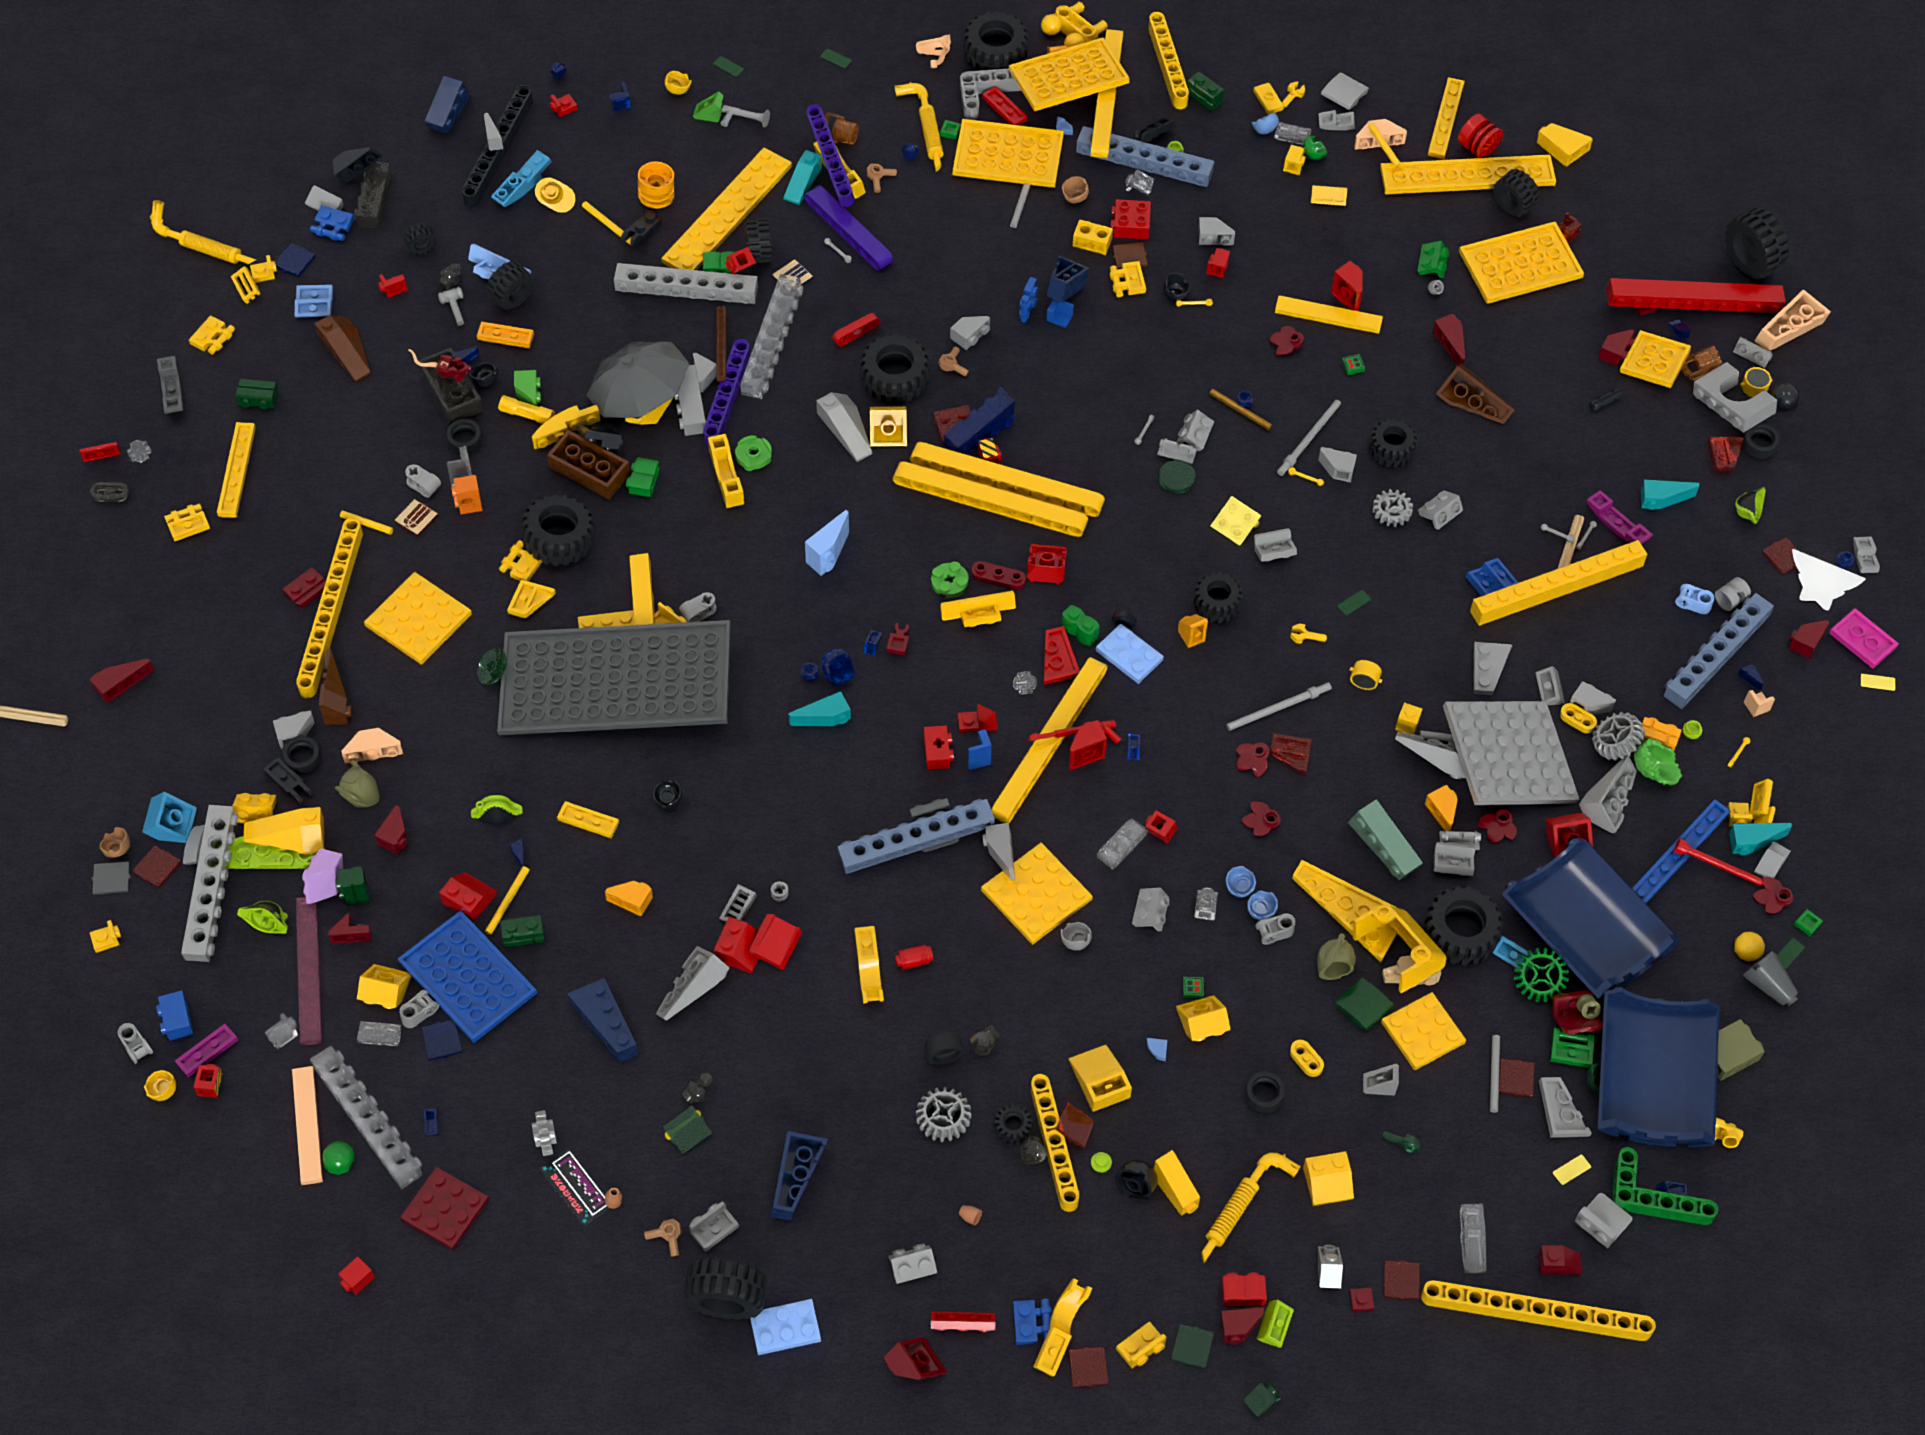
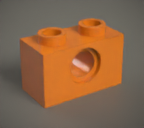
(466, 494)

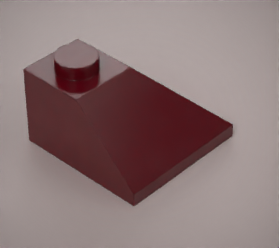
(914, 1360)

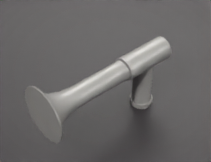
(762, 117)

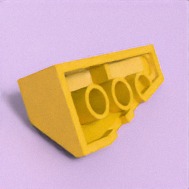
(293, 830)

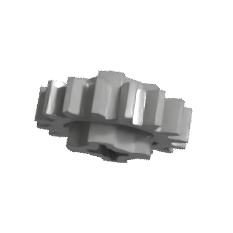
(1394, 508)
(544, 1133)

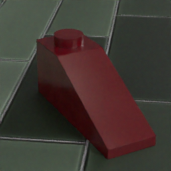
(1450, 335)
(117, 679)

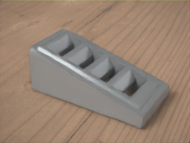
(493, 136)
(731, 903)

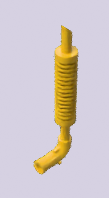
(927, 119)
(196, 241)
(1241, 1198)

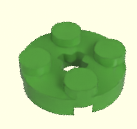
(755, 461)
(949, 570)

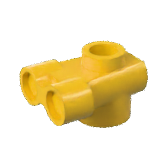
(1728, 1133)

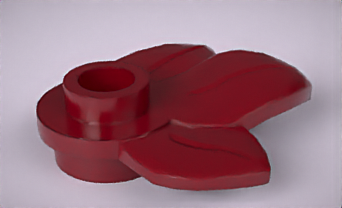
(1286, 340)
(1251, 760)
(1259, 819)
(1496, 828)
(1770, 895)

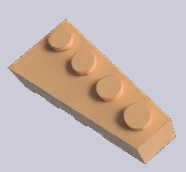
(1792, 321)

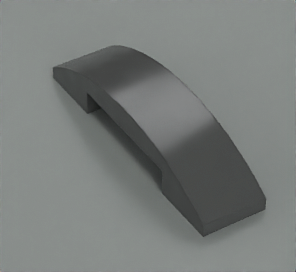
(170, 384)

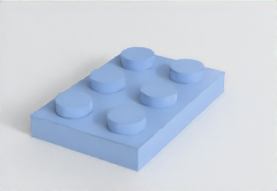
(1129, 653)
(785, 1327)

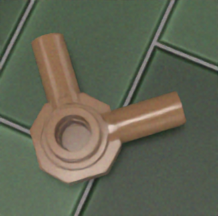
(876, 172)
(948, 362)
(670, 1231)

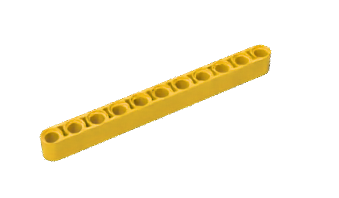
(1105, 104)
(1007, 479)
(990, 499)
(352, 535)
(1044, 749)
(1547, 1307)

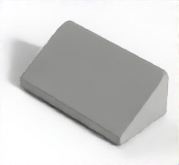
(321, 197)
(1550, 686)

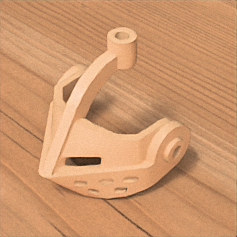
(928, 47)

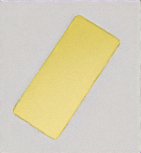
(1878, 682)
(1572, 1169)

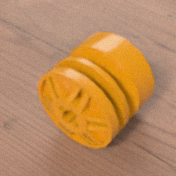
(656, 185)

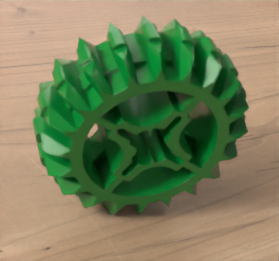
(1534, 968)

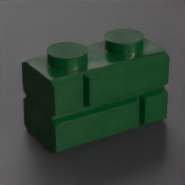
(1205, 91)
(257, 393)
(352, 886)
(522, 931)

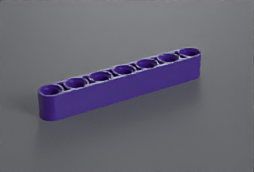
(830, 155)
(848, 228)
(727, 390)

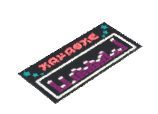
(575, 1186)

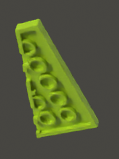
(255, 856)

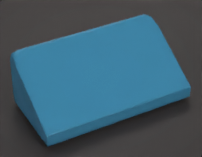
(1510, 952)

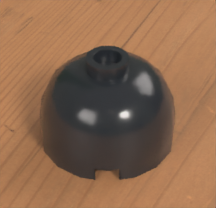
(1137, 1179)

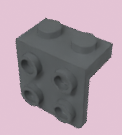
(927, 811)

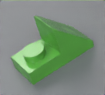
(709, 108)

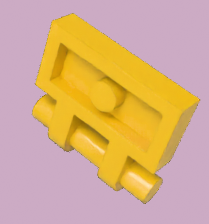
(1133, 277)
(207, 335)
(188, 525)
(524, 567)

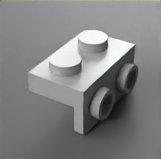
(1195, 430)
(1442, 508)
(1274, 545)
(1454, 859)
(1151, 908)
(713, 1226)
(912, 1263)

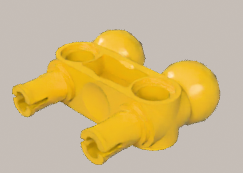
(1072, 24)

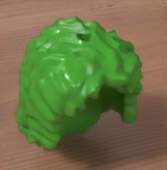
(1657, 762)

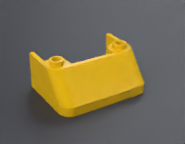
(1424, 953)

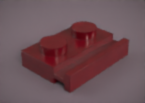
(305, 588)

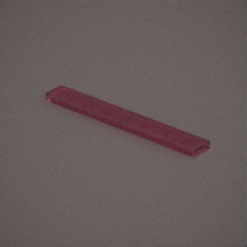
(308, 972)

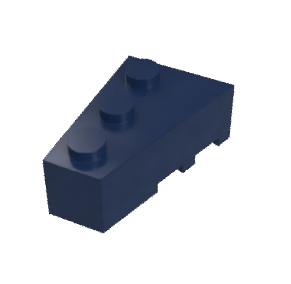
(447, 104)
(1066, 279)

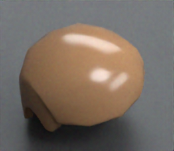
(1075, 189)
(116, 843)

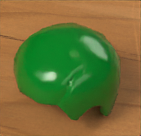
(1313, 149)
(338, 1157)

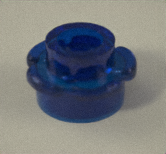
(558, 69)
(910, 155)
(1244, 395)
(1845, 563)
(810, 667)

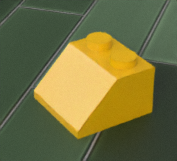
(888, 426)
(383, 986)
(1203, 1018)
(1329, 1178)

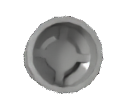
(1732, 594)

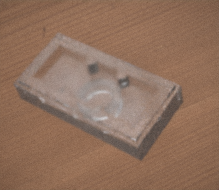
(1291, 133)
(379, 1033)

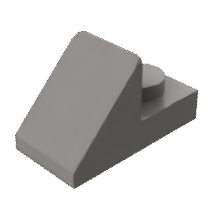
(1772, 861)

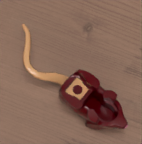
(447, 367)

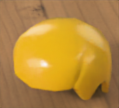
(677, 82)
(1749, 946)
(160, 1085)

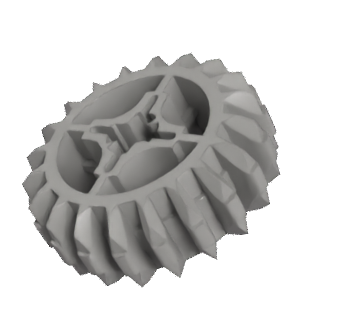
(1618, 736)
(938, 1100)

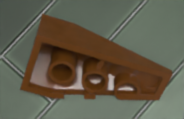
(345, 344)
(1470, 393)
(332, 695)

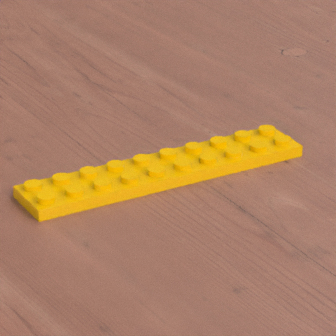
(1462, 173)
(727, 211)

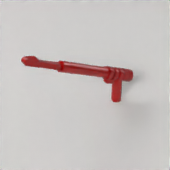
(1107, 727)

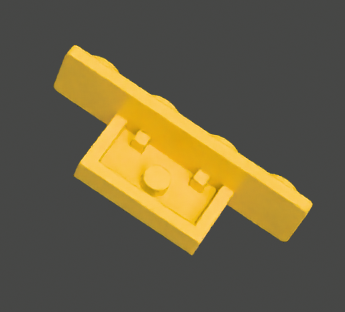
(978, 609)

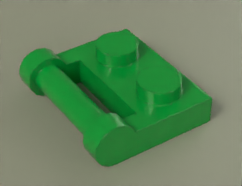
(1572, 1053)

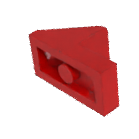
(977, 721)

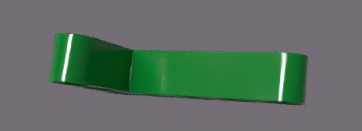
(1655, 1198)

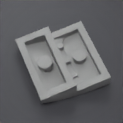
(1344, 91)

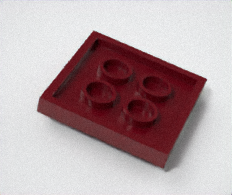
(444, 1208)

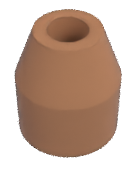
(613, 1198)
(970, 1214)

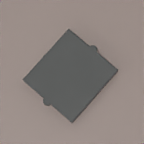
(111, 878)

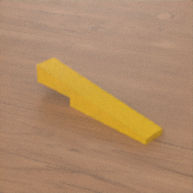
(642, 589)

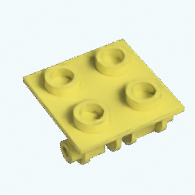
(1236, 520)

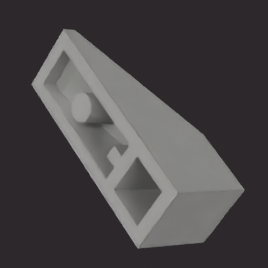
(1000, 847)

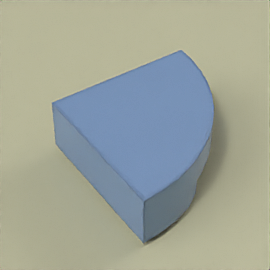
(1064, 126)
(1157, 1048)

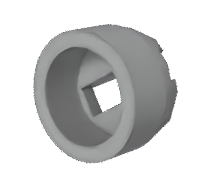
(1438, 289)

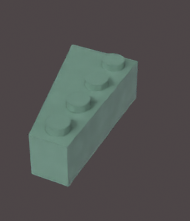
(1385, 839)

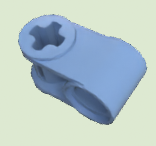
(1695, 600)

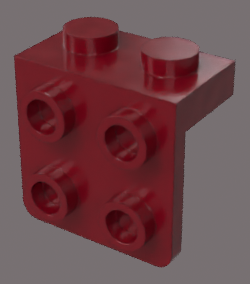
(1569, 1017)

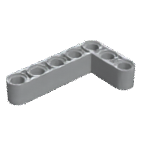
(978, 82)

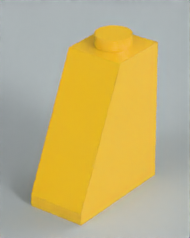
(1563, 143)
(1176, 1183)

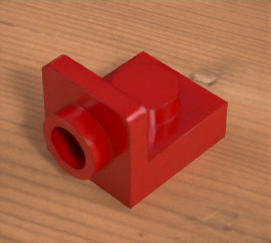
(563, 105)
(392, 286)

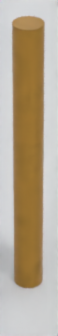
(1237, 407)

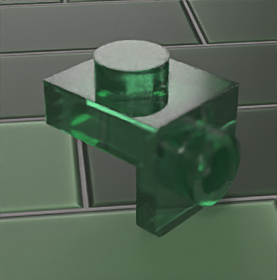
(1262, 1398)

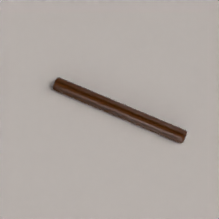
(721, 343)

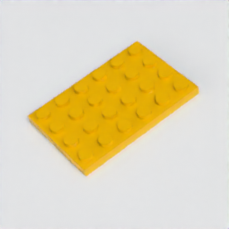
(1069, 74)
(1008, 153)
(1521, 262)

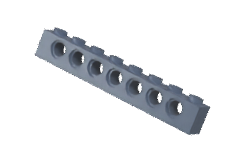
(1151, 158)
(1759, 611)
(909, 844)

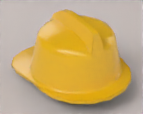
(555, 195)

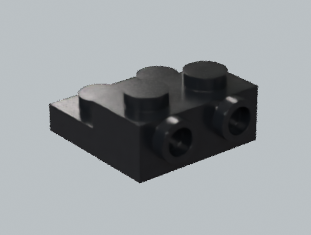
(604, 436)

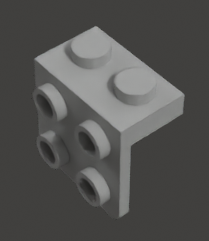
(1603, 1219)

